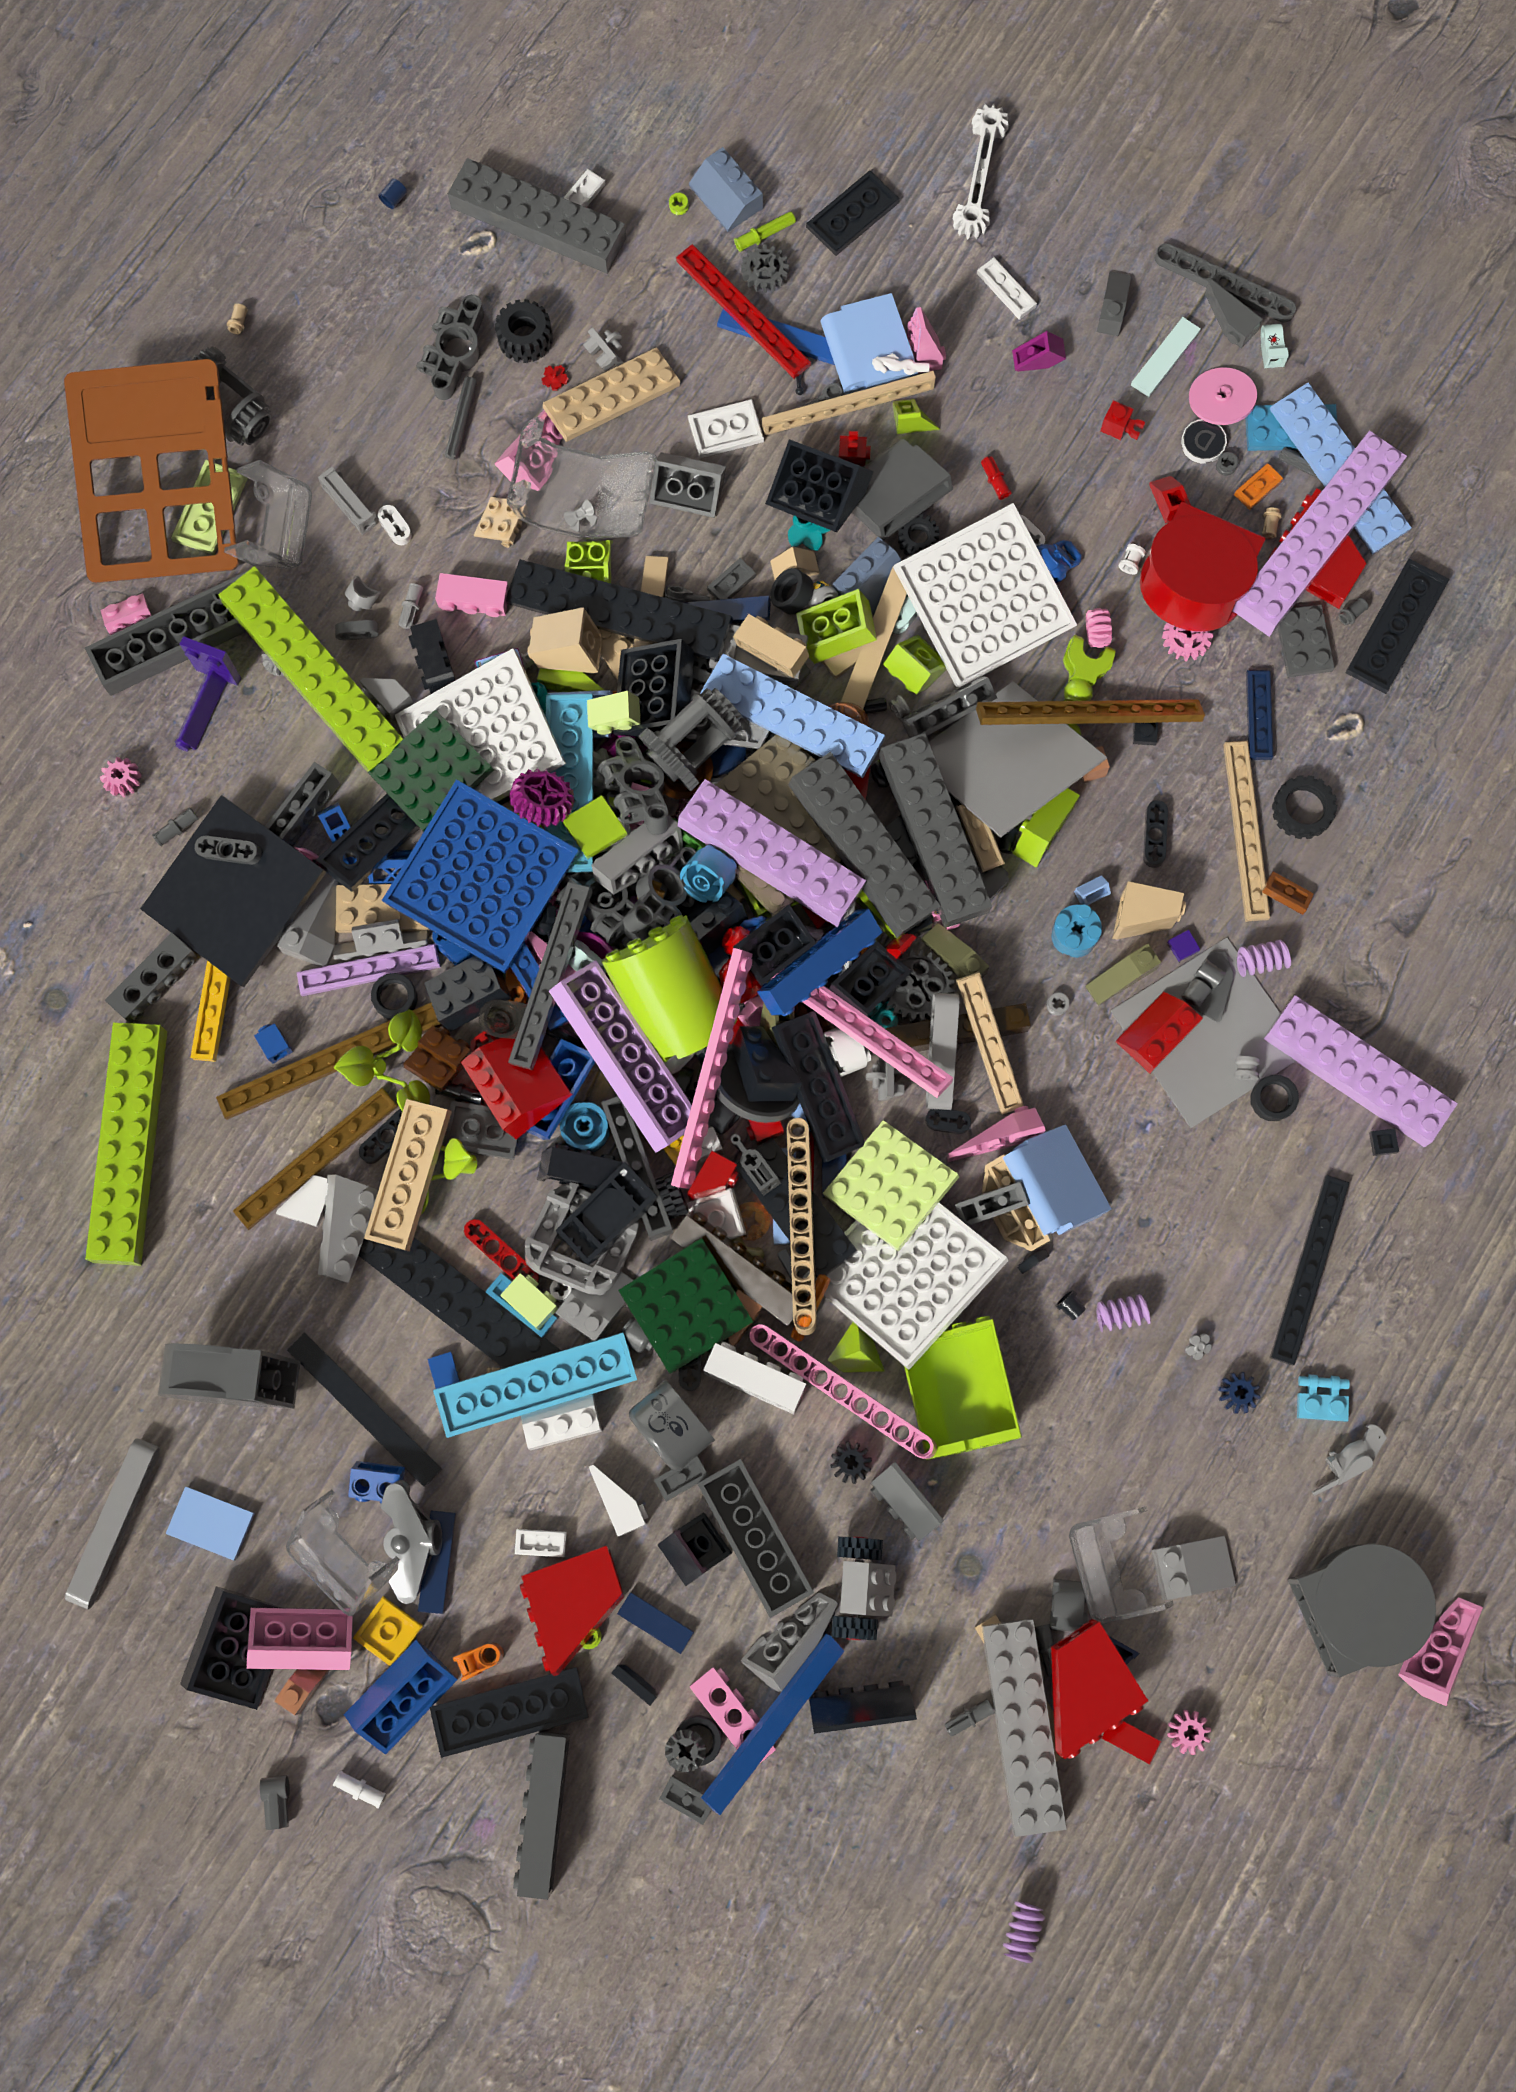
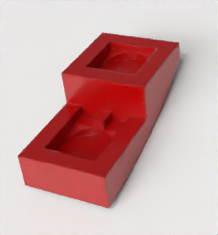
(900, 945)
(1133, 1741)

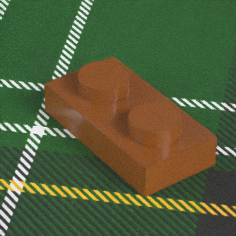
(1287, 893)

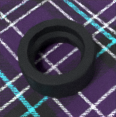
(801, 596)
(388, 979)
(1287, 1084)
(712, 1727)

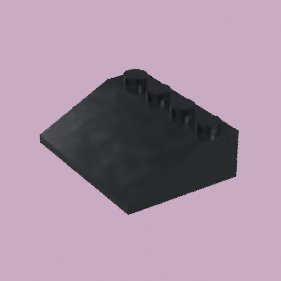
(817, 486)
(660, 678)
(713, 919)
(220, 1652)
(861, 1708)

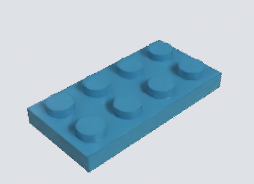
(1265, 431)

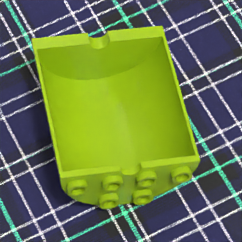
(668, 988)
(964, 1390)

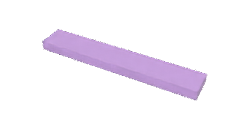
(367, 969)

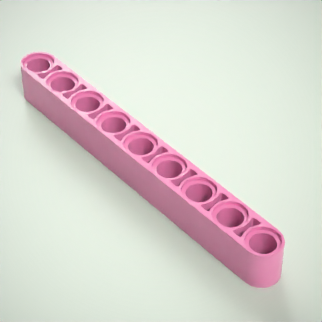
(854, 1394)

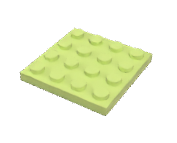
(891, 1185)

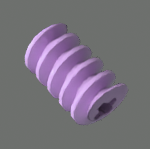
(1262, 956)
(1122, 1312)
(1024, 1932)

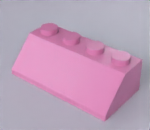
(299, 1639)

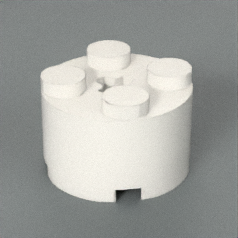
(846, 1051)

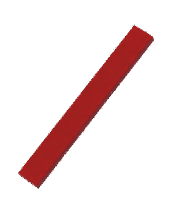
(743, 311)

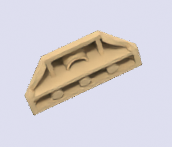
(1019, 1224)

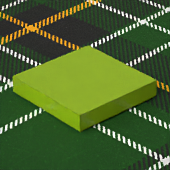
(594, 827)

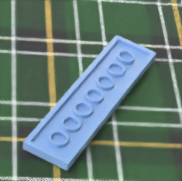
(1326, 450)
(795, 716)

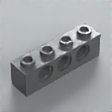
(949, 707)
(303, 804)
(153, 965)

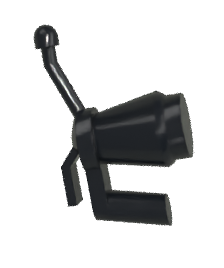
(545, 924)

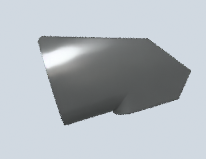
(1210, 986)

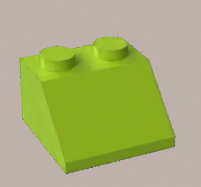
(915, 664)

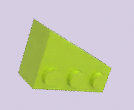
(1044, 826)

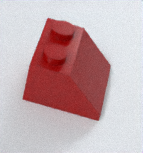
(715, 1176)

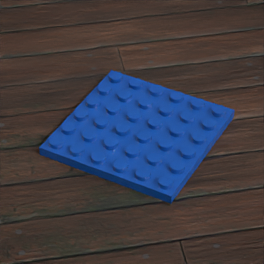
(480, 876)

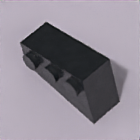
(576, 1167)

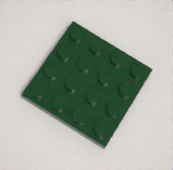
(426, 767)
(685, 1306)

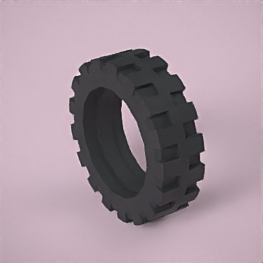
(1304, 784)

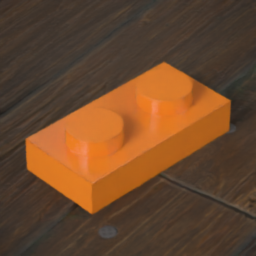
(1258, 486)

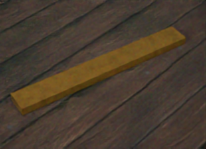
(315, 1159)

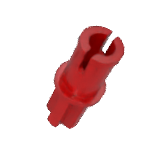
(995, 477)

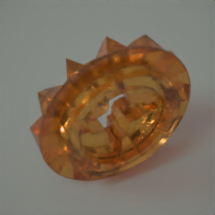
(761, 1216)

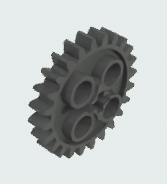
(932, 975)

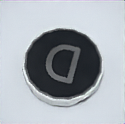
(1203, 441)

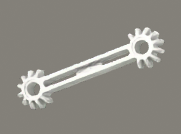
(996, 129)

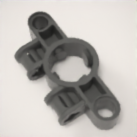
(451, 325)
(640, 805)
(650, 907)
(604, 921)

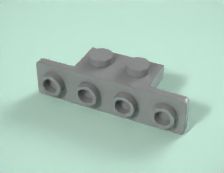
(379, 938)

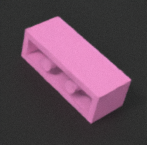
(472, 595)

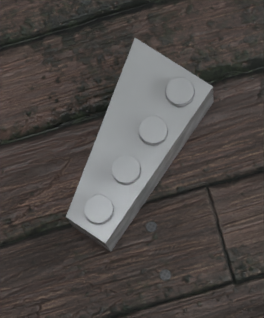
(636, 856)
(344, 1227)

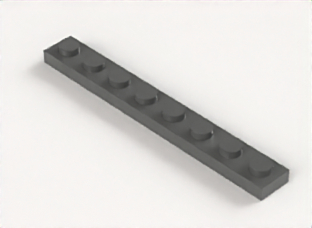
(550, 974)

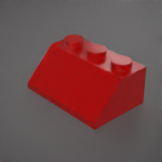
(1159, 1031)

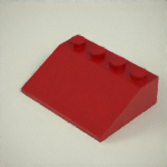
(514, 1093)

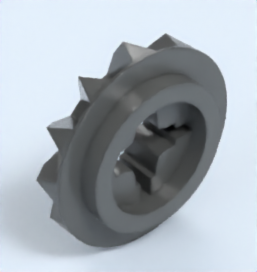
(697, 1752)

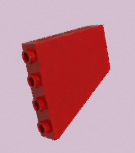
(1341, 570)
(571, 1603)
(1090, 1688)

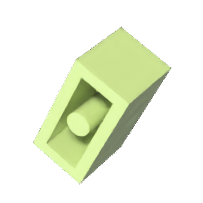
(613, 712)
(529, 1301)

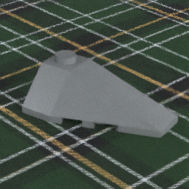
(313, 928)
(786, 1649)

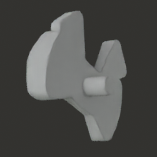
(586, 510)

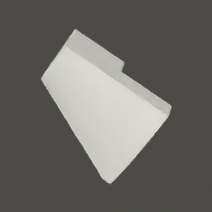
(307, 1203)

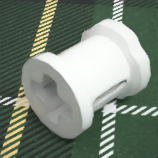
(1132, 558)
(556, 1286)

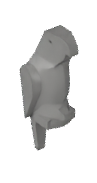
(1354, 1458)

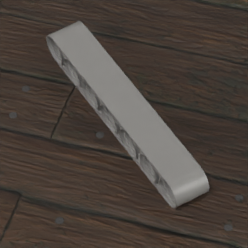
(112, 1524)

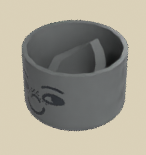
(670, 1426)

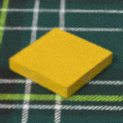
(387, 1631)

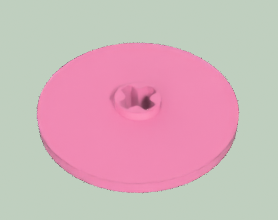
(1208, 403)

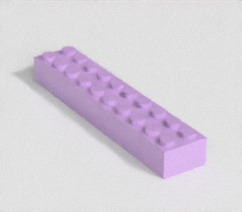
(1319, 533)

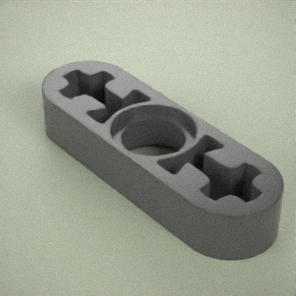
(235, 856)

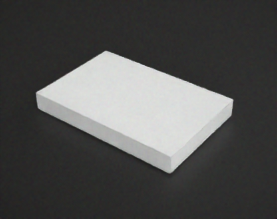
(725, 428)

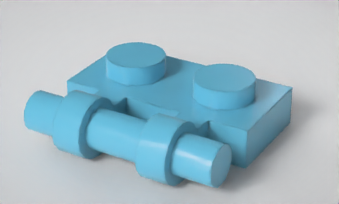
(1323, 1407)

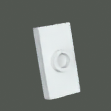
(585, 188)
(540, 1543)

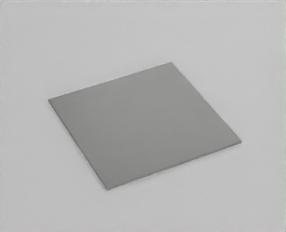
(1010, 769)
(1203, 1066)

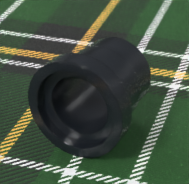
(1071, 1305)

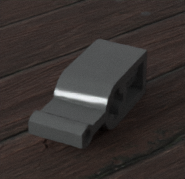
(755, 1171)

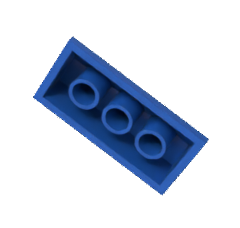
(573, 1067)
(400, 1697)

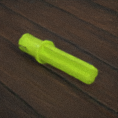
(764, 231)

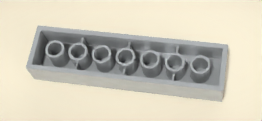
(1023, 1728)

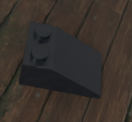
(776, 943)
(871, 980)

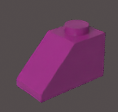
(1039, 353)

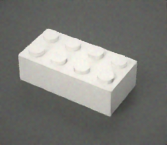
(754, 1378)

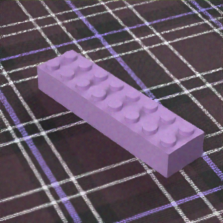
(771, 852)
(624, 1054)
(1360, 1071)

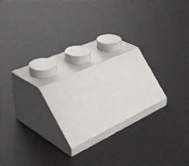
(561, 1422)

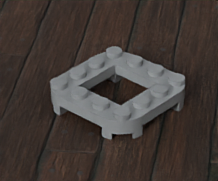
(562, 1268)

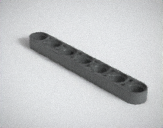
(1219, 273)

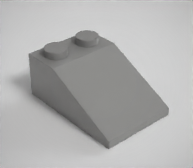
(592, 1312)
(1193, 1568)

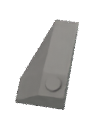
(748, 735)

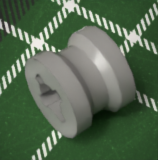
(1247, 1068)

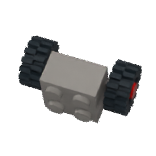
(865, 1588)

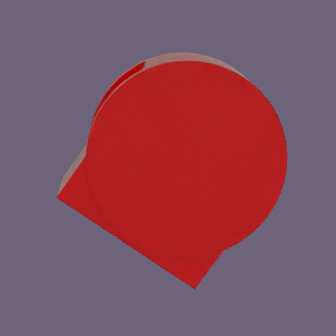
(1199, 569)

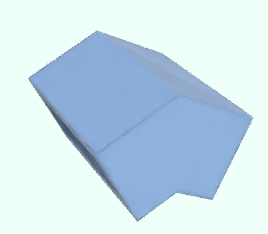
(1091, 887)

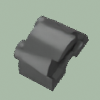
(1067, 1606)

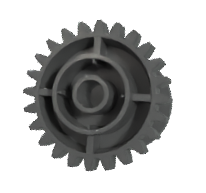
(251, 415)
(662, 743)

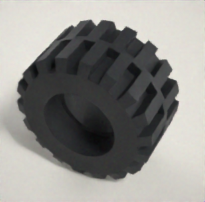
(521, 315)

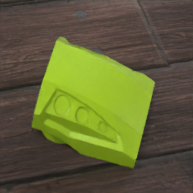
(590, 559)

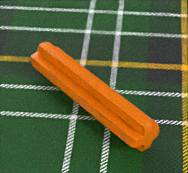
(821, 1286)

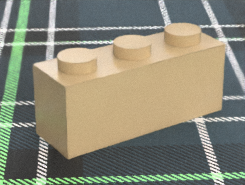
(771, 645)

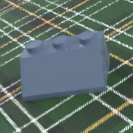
(726, 190)
(869, 572)

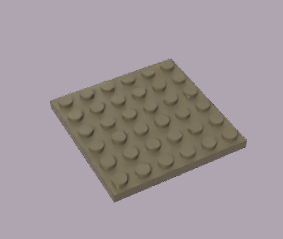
(764, 787)

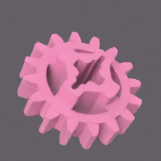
(1182, 646)

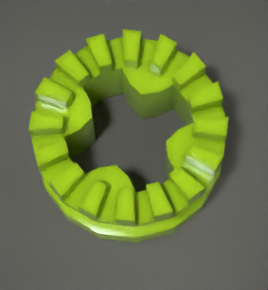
(680, 197)

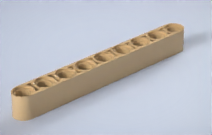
(805, 1236)

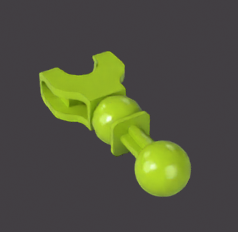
(1084, 671)

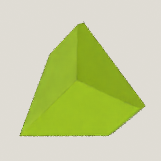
(911, 418)
(856, 1352)

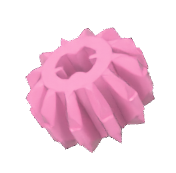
(1098, 627)
(116, 785)
(1196, 1737)

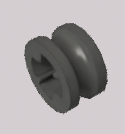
(1222, 459)

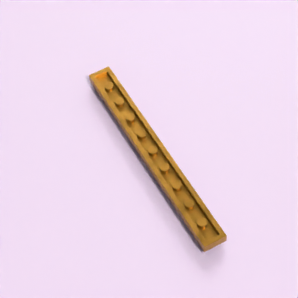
(1089, 712)
(312, 1067)

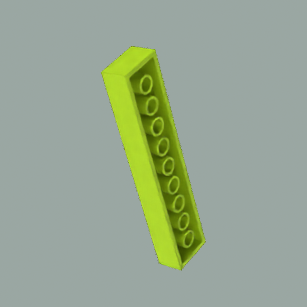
(310, 668)
(126, 1144)

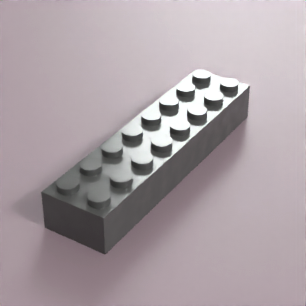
(537, 215)
(154, 642)
(935, 830)
(864, 844)

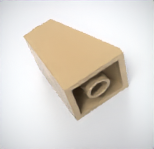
(566, 642)
(1147, 910)

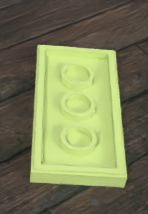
(197, 522)

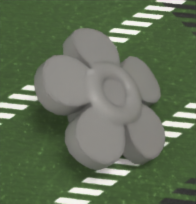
(1198, 1346)

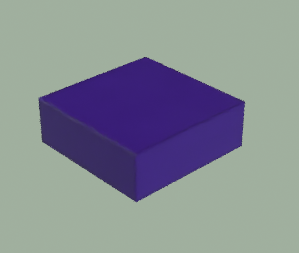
(1183, 946)

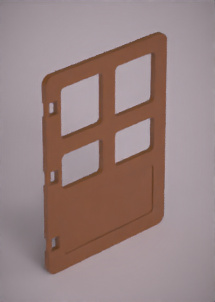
(147, 415)

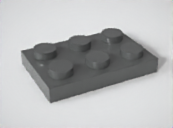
(1305, 642)
(479, 1131)

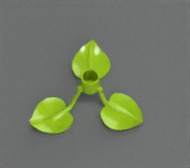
(360, 1066)
(456, 1161)

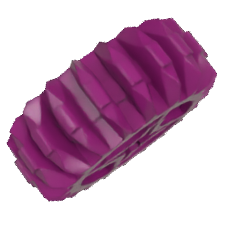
(542, 797)

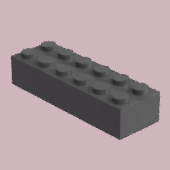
(755, 1538)
(542, 1816)

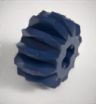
(1246, 1398)

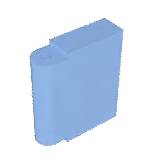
(861, 334)
(1057, 1181)

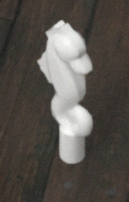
(892, 363)

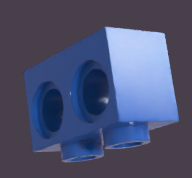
(376, 1475)

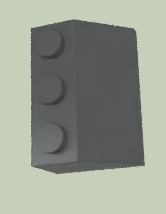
(687, 484)
(906, 1502)

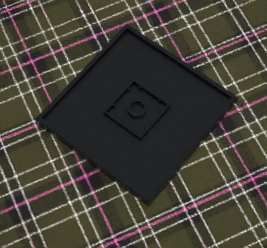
(230, 908)

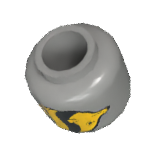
(822, 593)

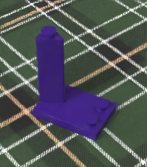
(218, 672)

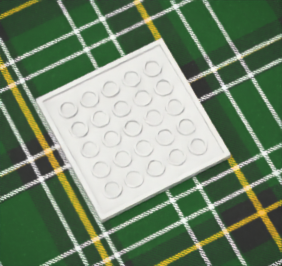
(985, 595)
(498, 718)
(915, 1292)

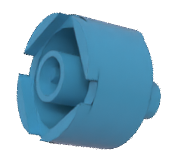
(708, 874)
(1081, 918)
(585, 1114)

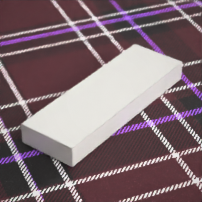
(1006, 288)

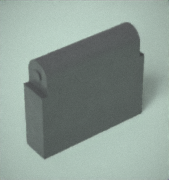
(901, 488)

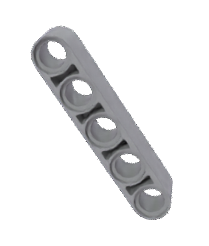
(943, 1044)

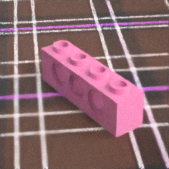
(734, 1731)

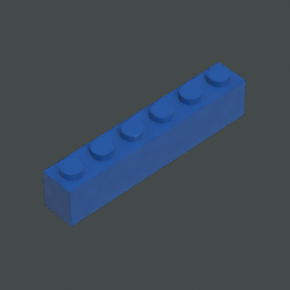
(820, 962)

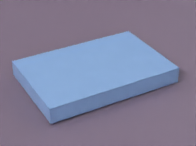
(210, 1523)

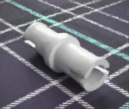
(359, 1789)

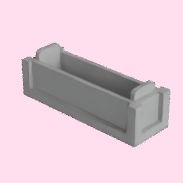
(347, 501)

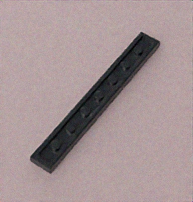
(1309, 1270)
(365, 1410)

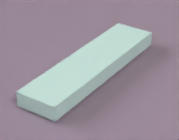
(1165, 357)

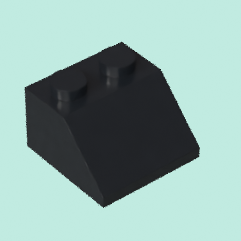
(694, 1549)

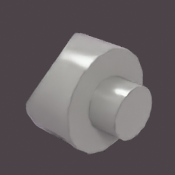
(360, 595)

